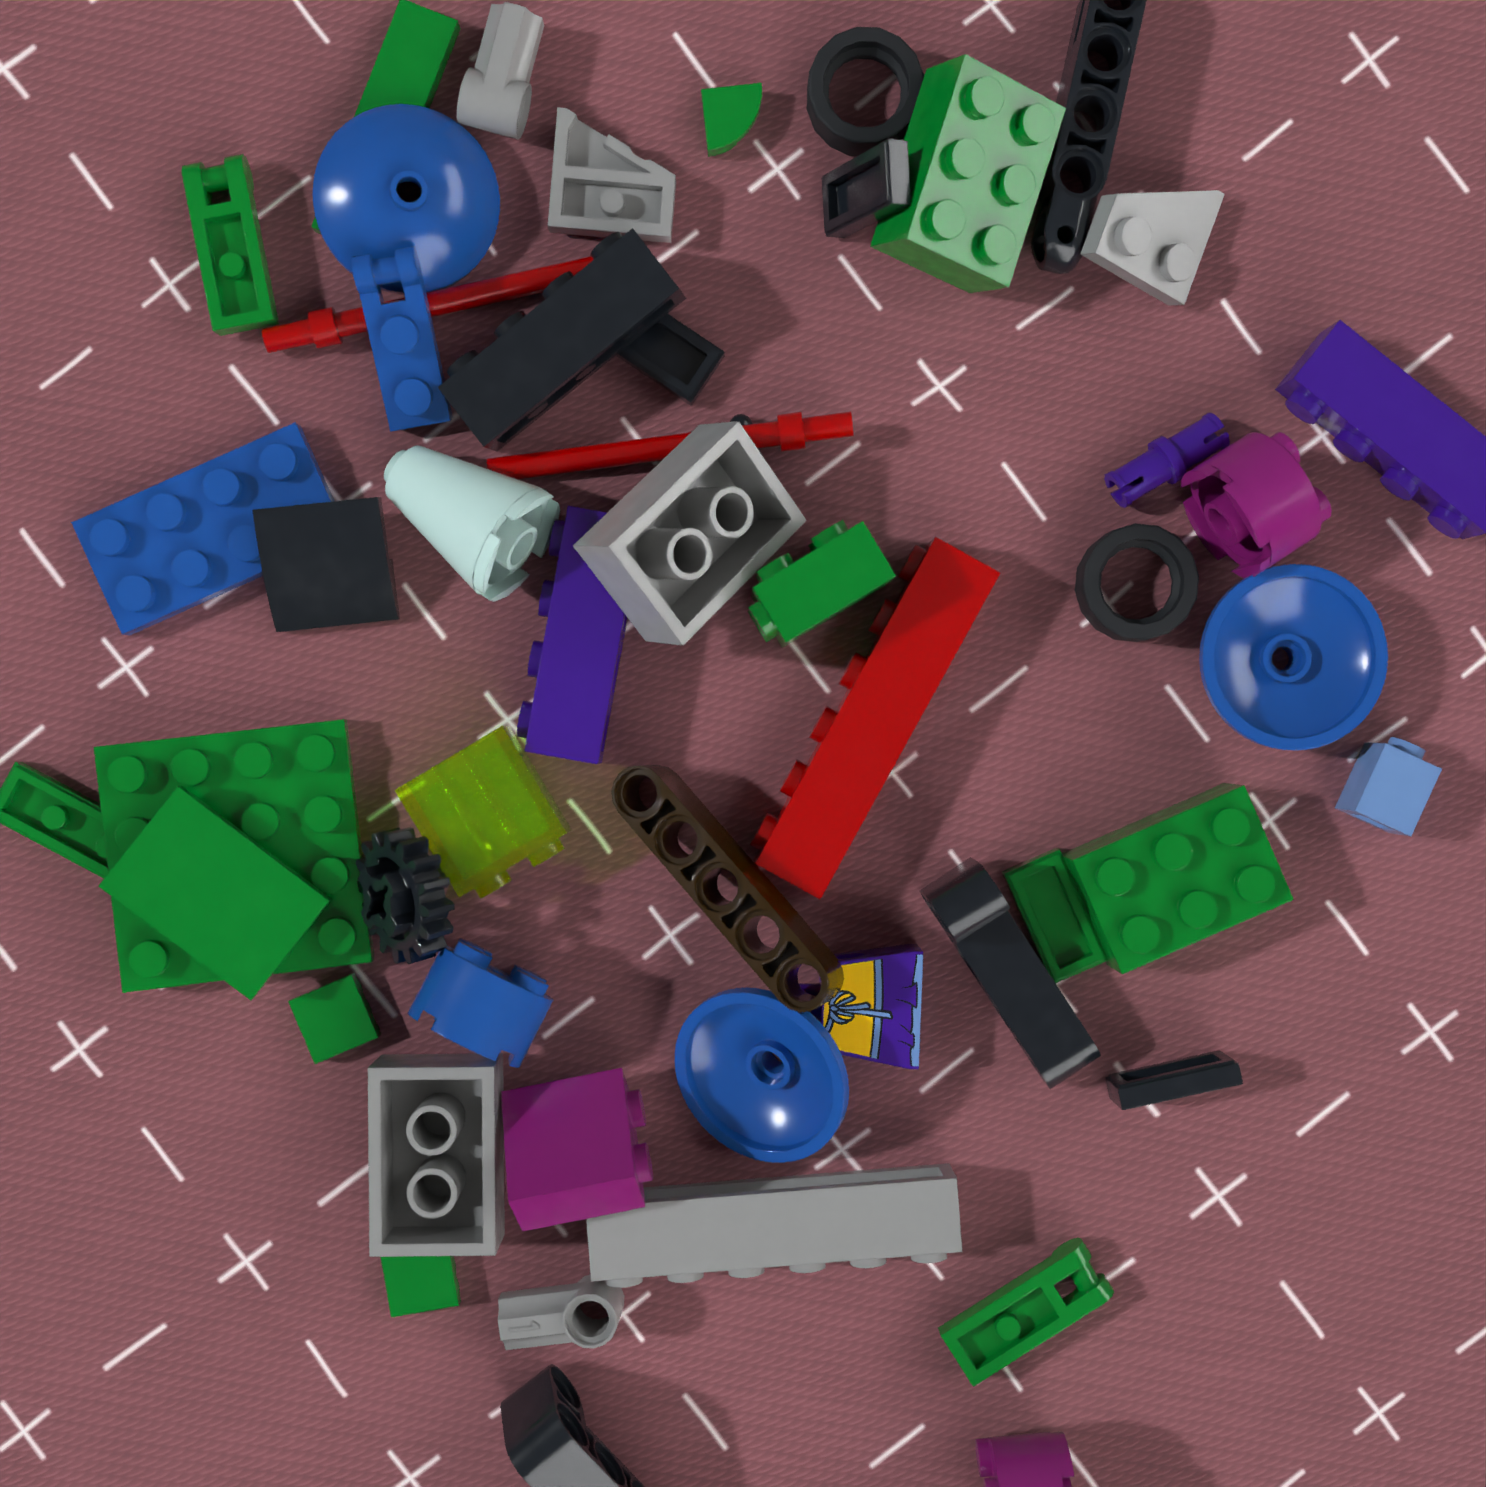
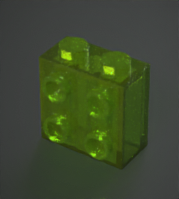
(485, 813)

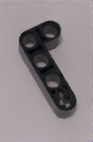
(1010, 971)
(551, 1439)

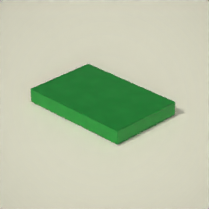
(215, 892)

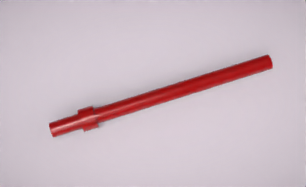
(328, 327)
(789, 432)

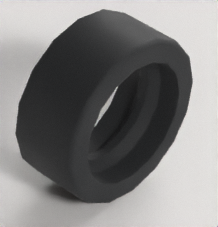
(870, 44)
(1183, 586)

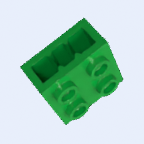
(806, 593)

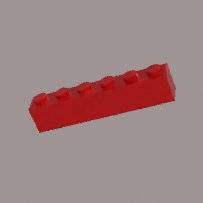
(875, 716)

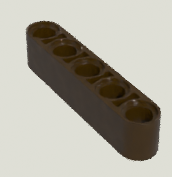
(755, 895)

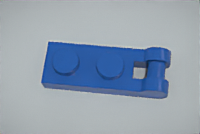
(402, 340)

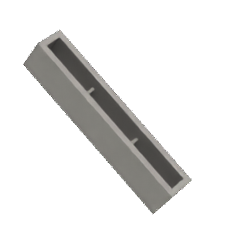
(778, 1224)

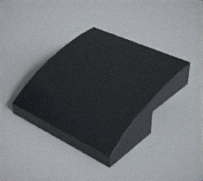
(326, 564)

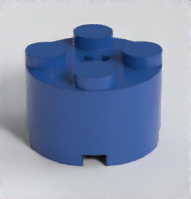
(481, 1003)

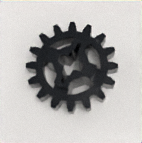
(404, 895)

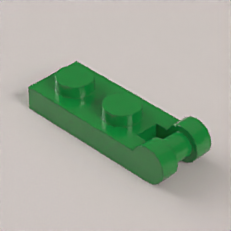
(230, 246)
(1025, 1312)

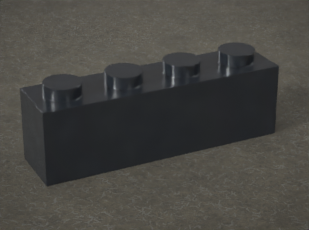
(561, 340)

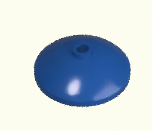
(360, 204)
(1332, 651)
(746, 1094)

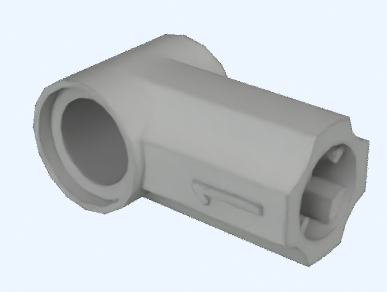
(498, 89)
(555, 1315)

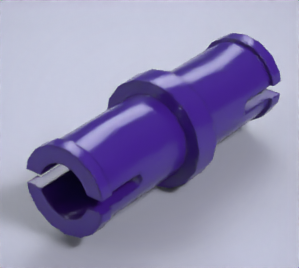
(1167, 460)

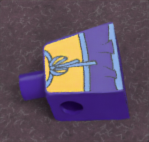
(878, 1005)

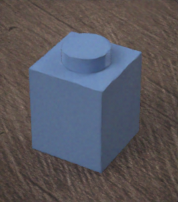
(1389, 786)

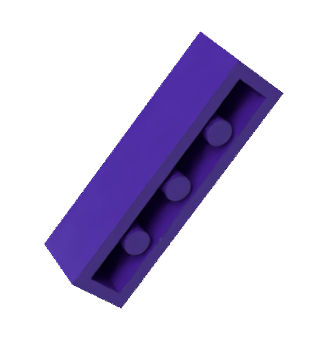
(1392, 426)
(578, 655)

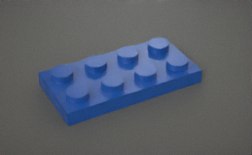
(196, 529)

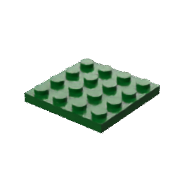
(279, 787)

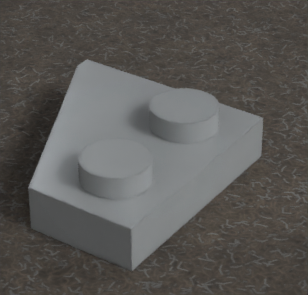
(605, 186)
(1153, 239)

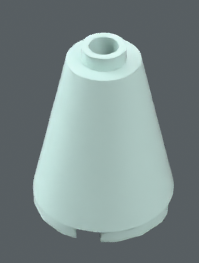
(473, 516)

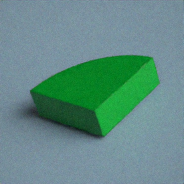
(729, 114)

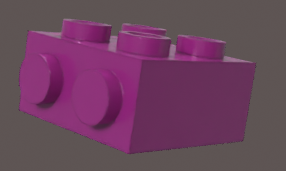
(574, 1149)

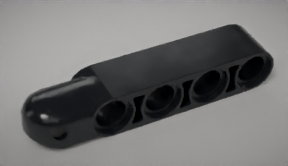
(1064, 215)

